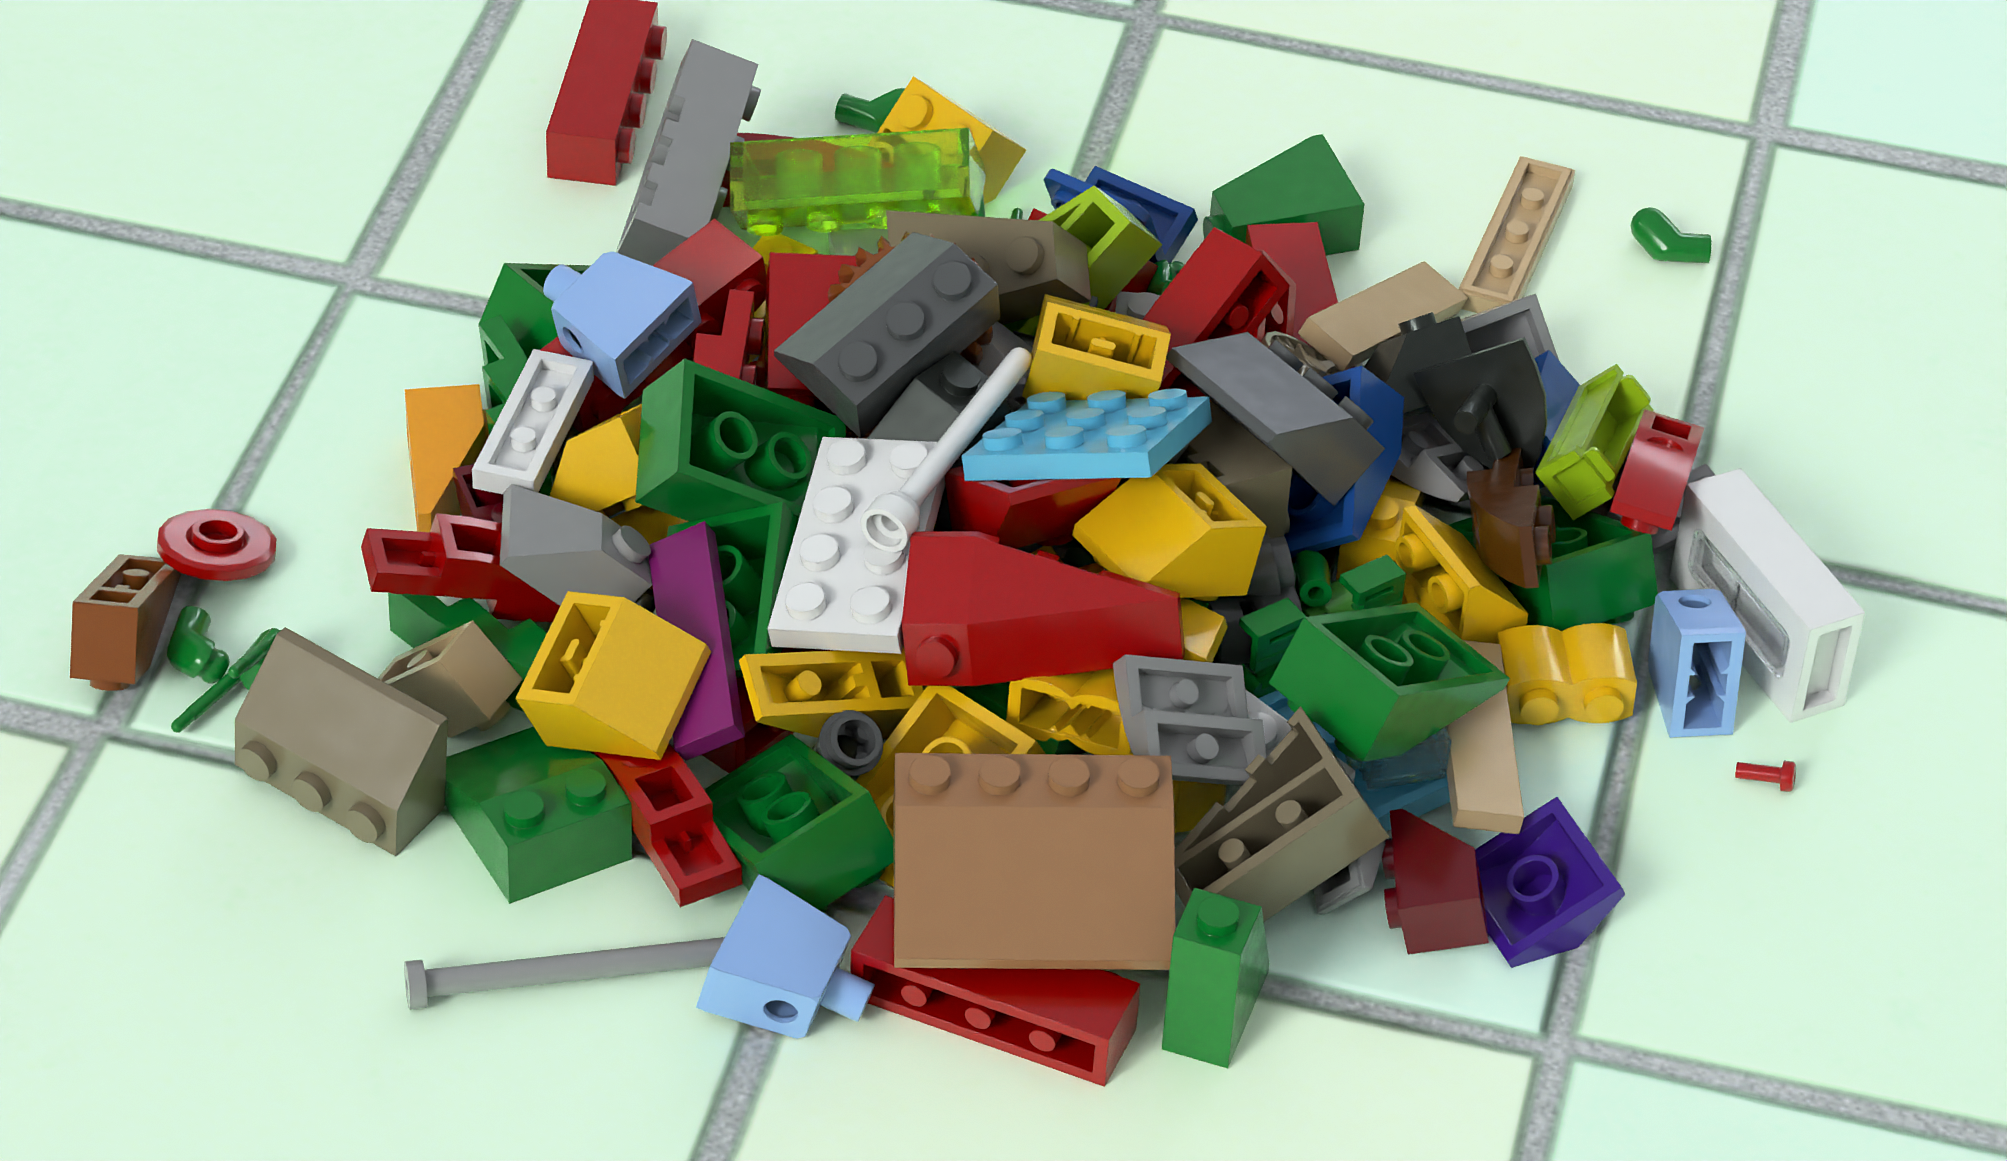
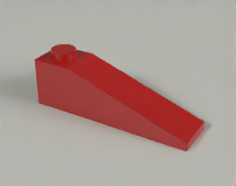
(1012, 615)

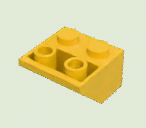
(929, 109)
(1094, 351)
(602, 465)
(1176, 533)
(1452, 579)
(611, 678)

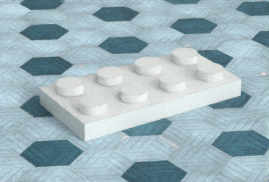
(835, 582)

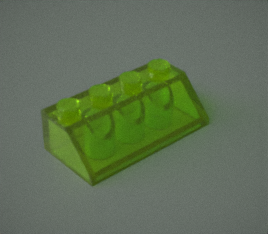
(853, 179)

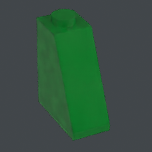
(1293, 188)
(1214, 976)

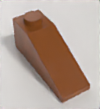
(121, 621)

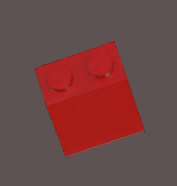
(1023, 509)

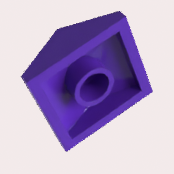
(1544, 886)

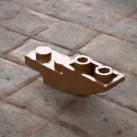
(1508, 521)

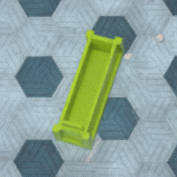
(1593, 441)

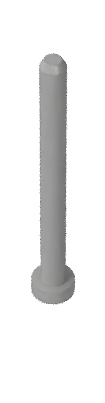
(426, 983)

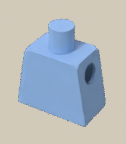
(621, 316)
(1701, 638)
(782, 965)

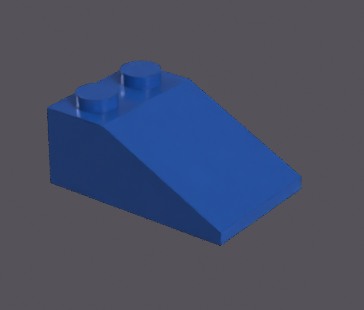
(1315, 521)

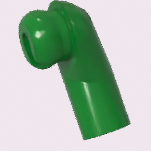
(865, 113)
(191, 649)

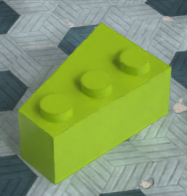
(1114, 242)

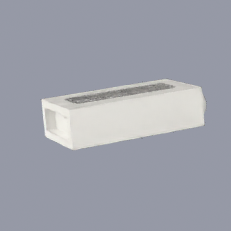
(1793, 609)

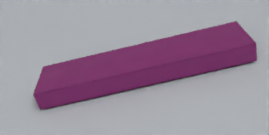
(692, 598)

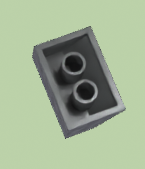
(891, 328)
(1283, 409)

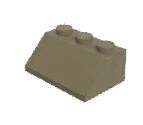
(343, 743)

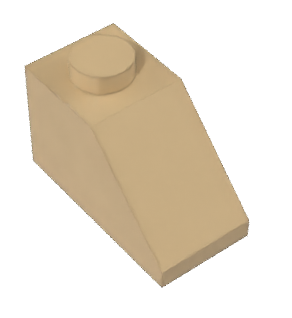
(457, 677)

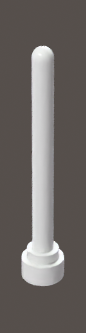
(896, 515)

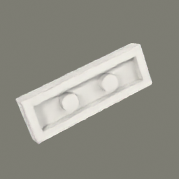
(533, 422)

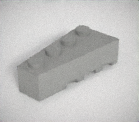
(690, 152)

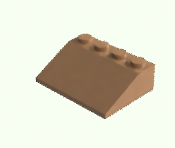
(1033, 861)

